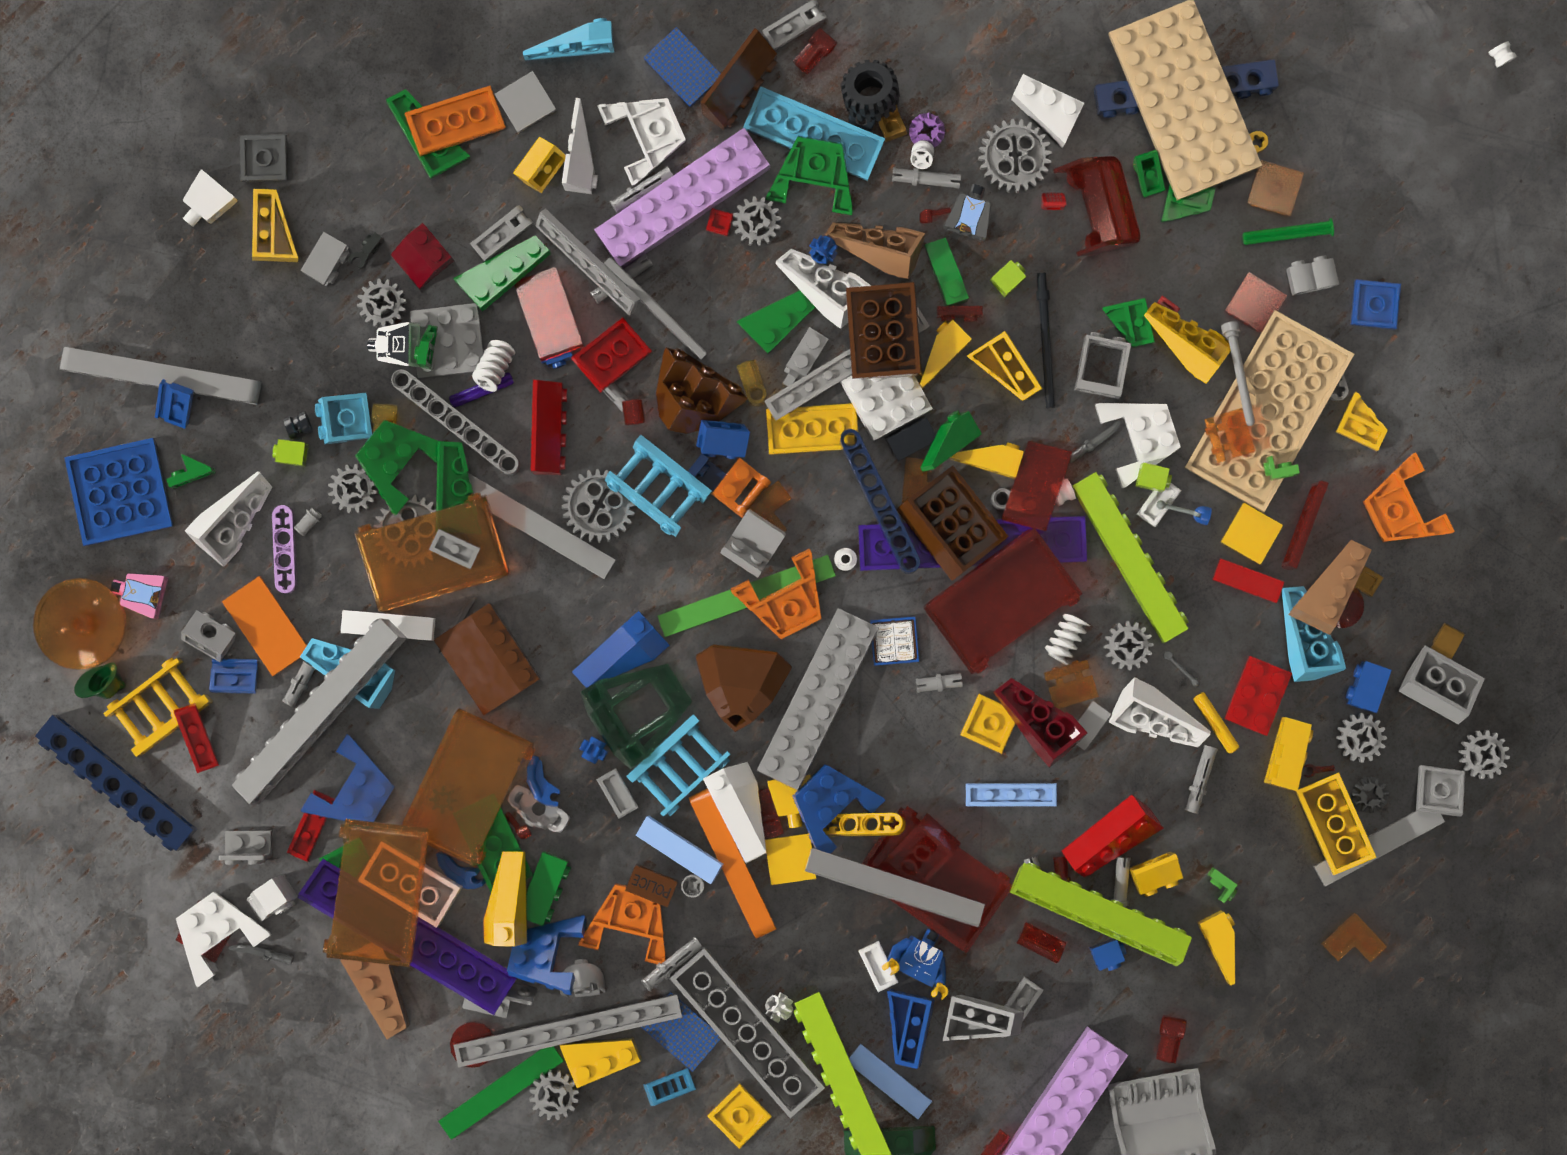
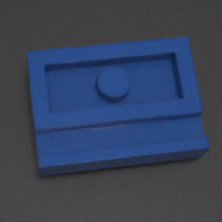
(174, 403)
(234, 676)

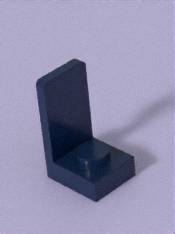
(706, 472)

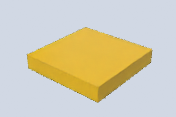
(1251, 533)
(988, 724)
(788, 858)
(739, 1116)

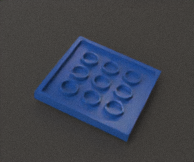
(118, 492)

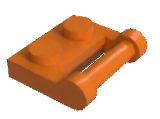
(735, 482)

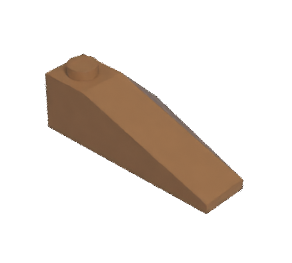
(886, 249)

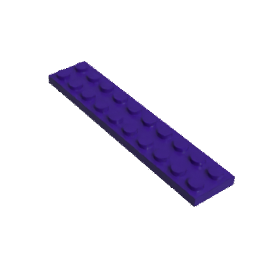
(1063, 536)
(434, 950)

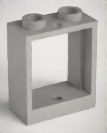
(1098, 388)

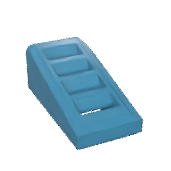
(650, 1092)

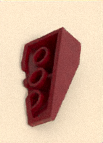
(1041, 723)

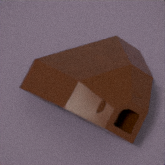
(693, 392)
(741, 681)

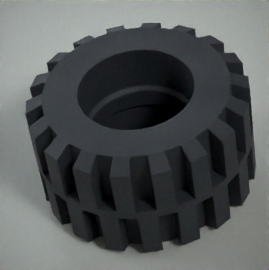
(869, 75)

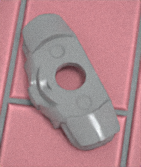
(523, 801)

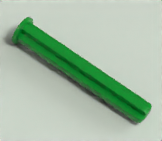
(1289, 232)

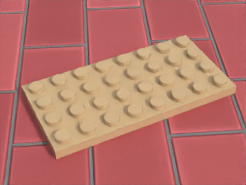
(1185, 99)
(1288, 385)

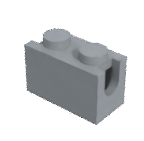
(326, 259)

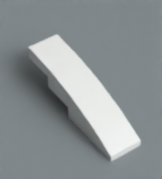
(411, 626)

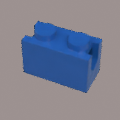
(723, 439)
(1368, 686)

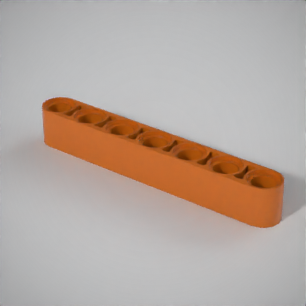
(734, 864)

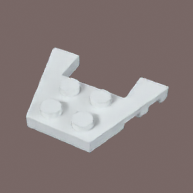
(654, 128)
(1149, 431)
(208, 925)

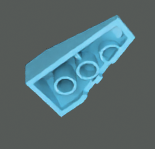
(583, 40)
(1310, 651)
(326, 657)

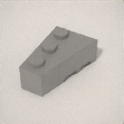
(980, 1019)

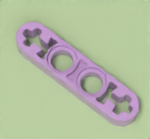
(279, 549)

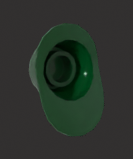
(100, 682)

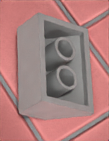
(1442, 685)

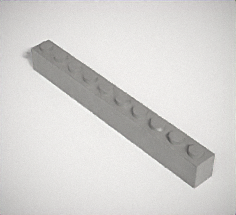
(318, 711)

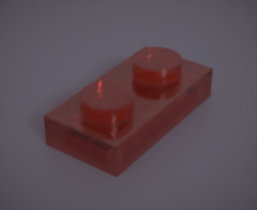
(949, 313)
(1041, 942)

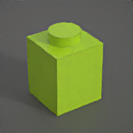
(1008, 277)
(290, 452)
(1153, 477)

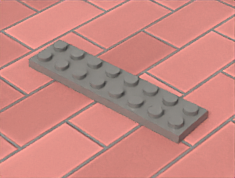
(818, 699)

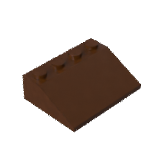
(739, 80)
(884, 331)
(952, 523)
(487, 658)

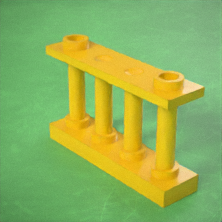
(160, 729)

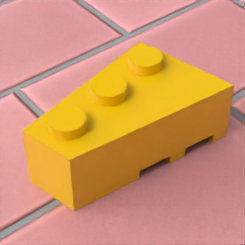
(270, 230)
(1006, 365)
(1289, 754)
(599, 1058)

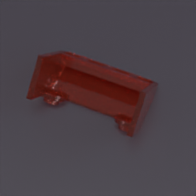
(1106, 203)

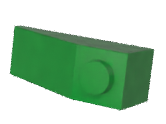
(946, 273)
(951, 437)

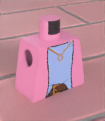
(142, 593)

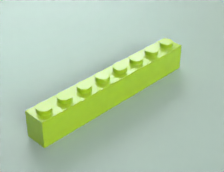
(1129, 557)
(1101, 914)
(840, 1076)

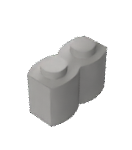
(1312, 276)

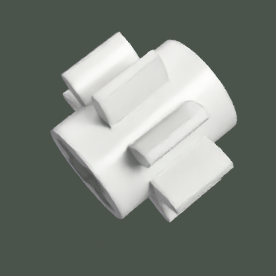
(779, 1007)

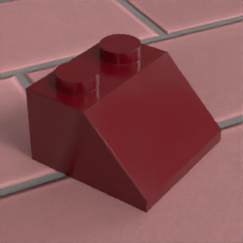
(421, 256)

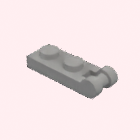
(794, 25)
(501, 233)

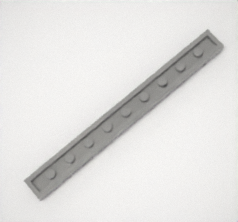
(567, 1030)

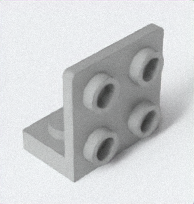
(753, 543)
(247, 845)

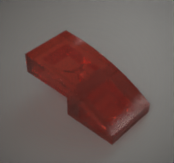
(770, 818)

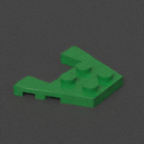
(818, 164)
(388, 453)

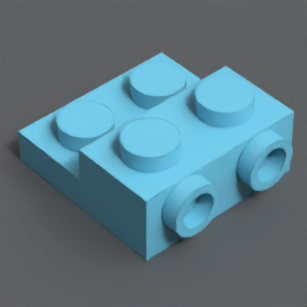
(343, 418)

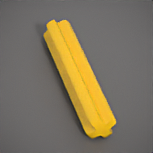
(1216, 722)

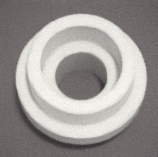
(842, 566)

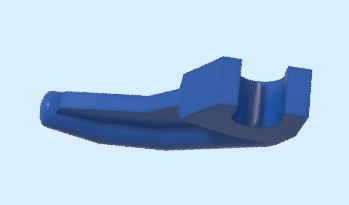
(538, 784)
(459, 874)

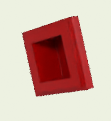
(1053, 201)

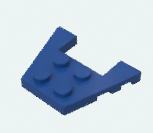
(362, 793)
(825, 798)
(537, 957)

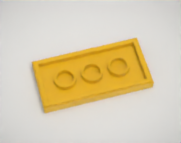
(811, 429)

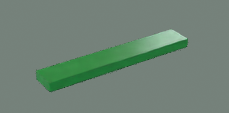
(500, 1091)

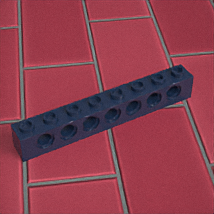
(1264, 71)
(48, 738)

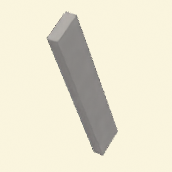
(587, 262)
(656, 309)
(1387, 840)

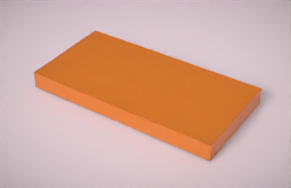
(455, 120)
(265, 625)

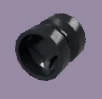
(303, 425)

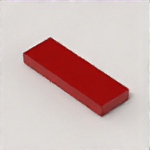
(1248, 580)
(196, 737)
(308, 832)

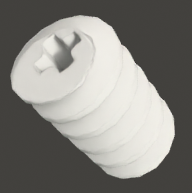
(492, 365)
(1066, 638)

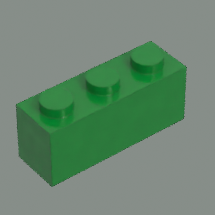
(545, 887)

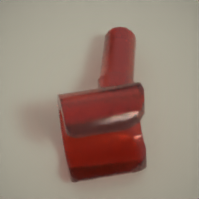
(926, 215)
(1317, 769)
(523, 831)

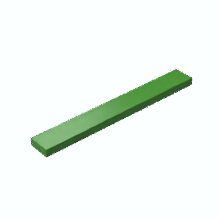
(726, 603)

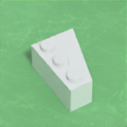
(1047, 107)
(272, 897)

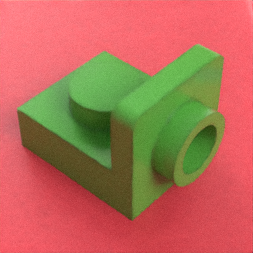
(1283, 471)
(1221, 880)

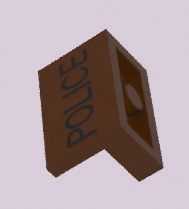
(651, 885)

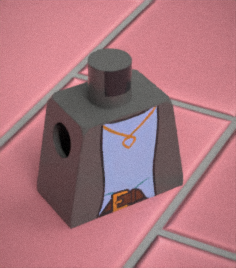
(970, 214)

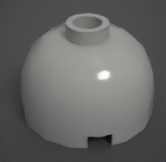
(588, 979)

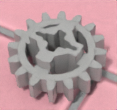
(766, 224)
(384, 292)
(358, 479)
(1128, 656)
(1365, 729)
(1480, 762)
(561, 1089)

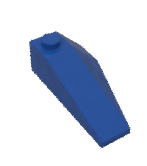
(624, 650)

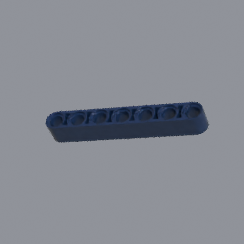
(879, 490)

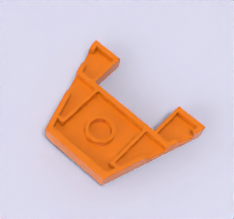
(1395, 511)
(789, 607)
(631, 915)

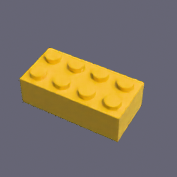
(1335, 824)

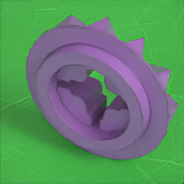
(930, 120)

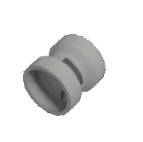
(691, 888)

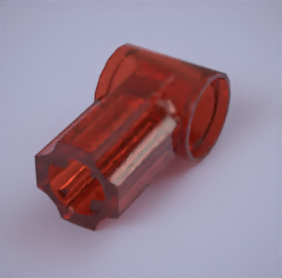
(818, 46)
(633, 412)
(1172, 1032)

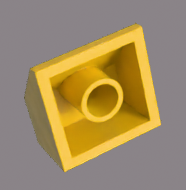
(1156, 873)

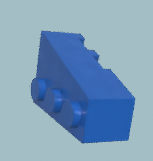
(910, 1026)

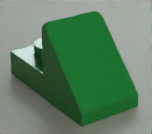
(1149, 173)
(195, 471)

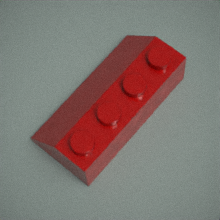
(548, 428)

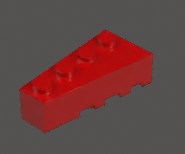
(1112, 836)

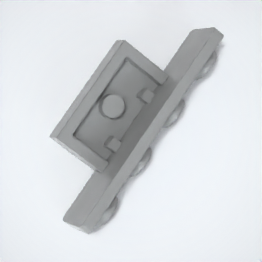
(518, 993)

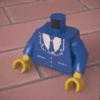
(920, 961)

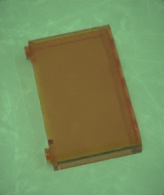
(406, 570)
(467, 785)
(378, 893)

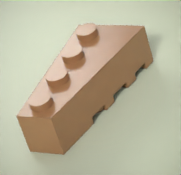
(1330, 593)
(380, 993)

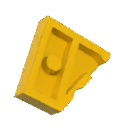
(1361, 424)

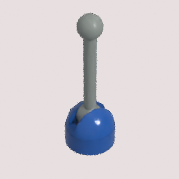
(1201, 514)

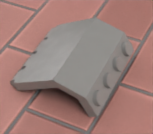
(1161, 1115)

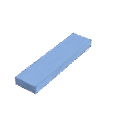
(1011, 794)
(679, 849)
(889, 1081)

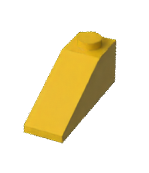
(945, 347)
(996, 459)
(1221, 940)

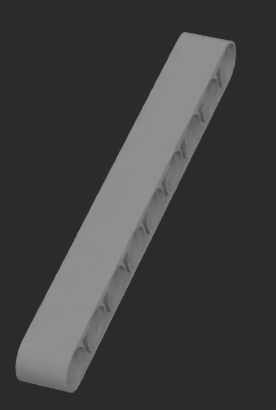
(152, 373)

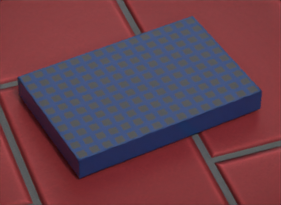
(682, 67)
(685, 1037)

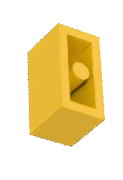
(540, 164)

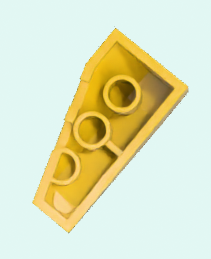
(1195, 348)
(506, 911)

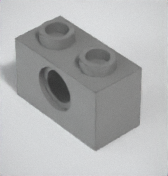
(214, 647)

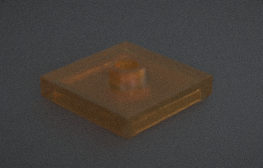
(1275, 188)

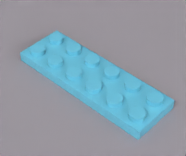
(786, 119)

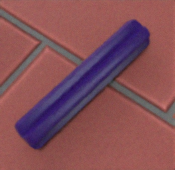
(476, 392)

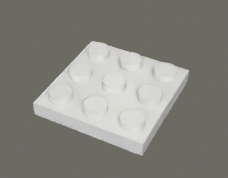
(886, 402)

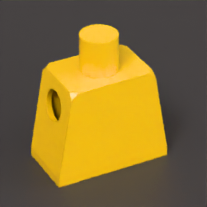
(784, 801)

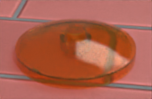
(79, 623)

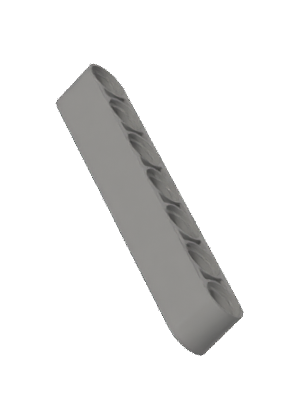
(448, 414)

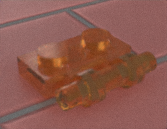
(1236, 433)
(1073, 691)

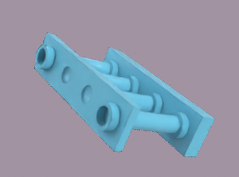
(661, 464)
(674, 744)

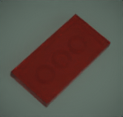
(548, 314)
(1037, 486)
(1304, 525)

